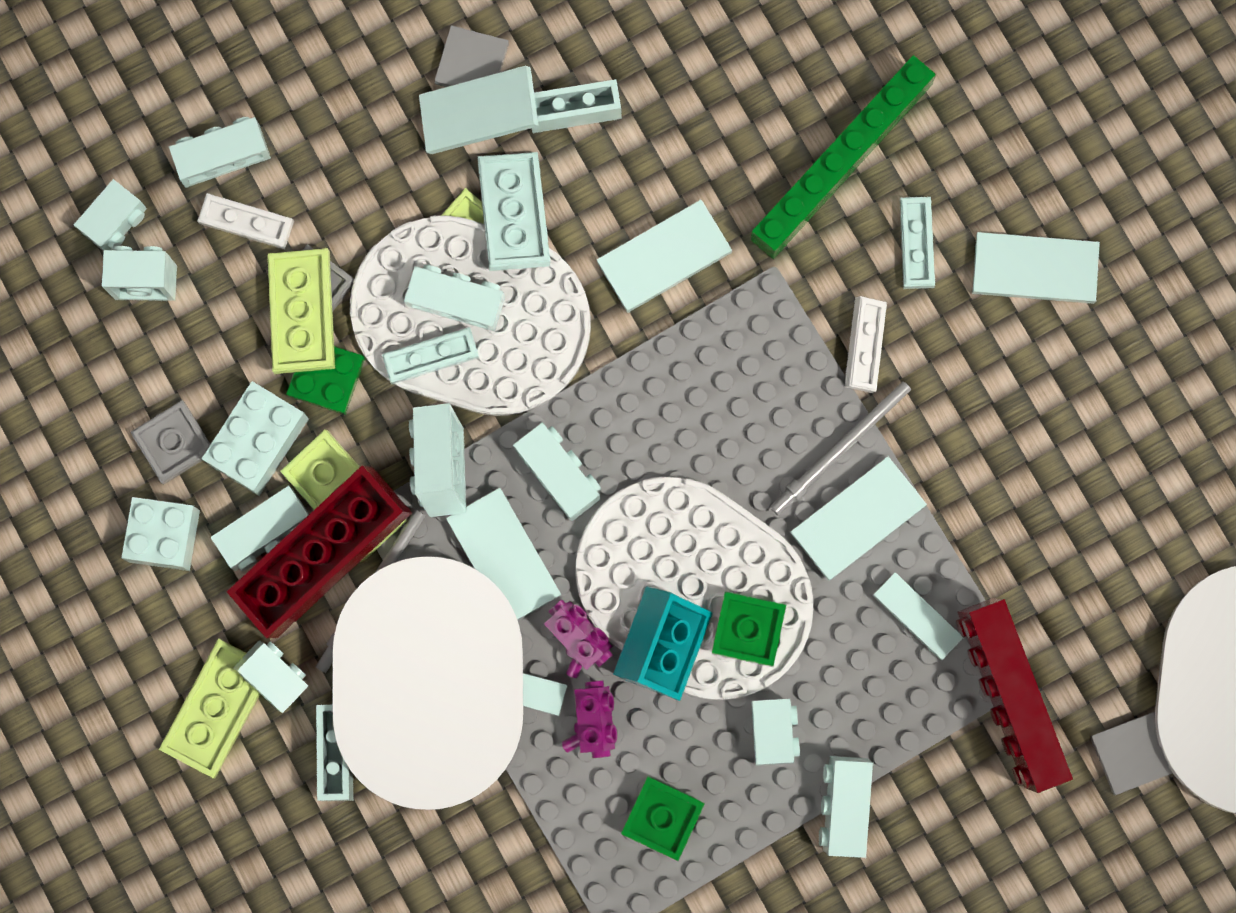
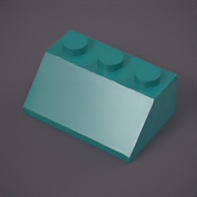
(663, 643)

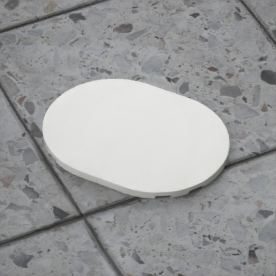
(520, 365)
(698, 547)
(427, 683)
(1199, 691)

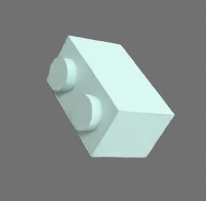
(111, 216)
(271, 676)
(773, 732)

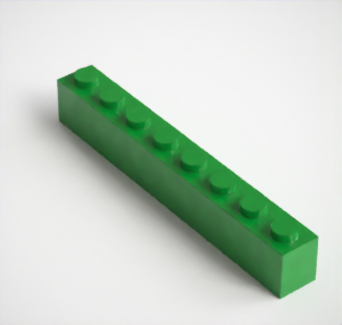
(843, 157)

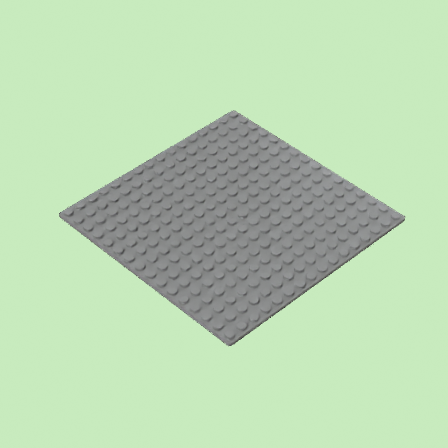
(747, 407)

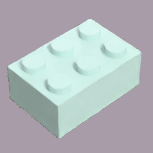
(255, 438)
(438, 460)

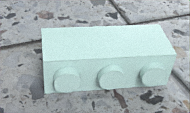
(577, 105)
(219, 151)
(455, 297)
(558, 471)
(260, 529)
(333, 774)
(846, 806)

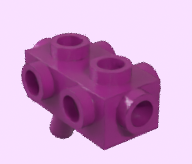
(582, 640)
(594, 721)

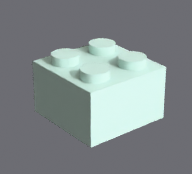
(139, 274)
(160, 534)

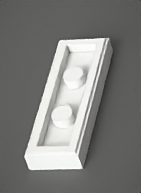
(245, 221)
(865, 344)

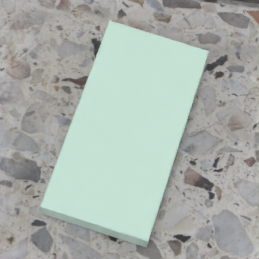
(478, 110)
(513, 211)
(664, 256)
(1035, 267)
(858, 518)
(504, 553)

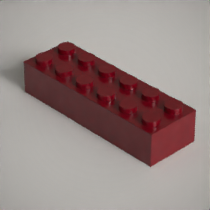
(319, 552)
(1014, 695)

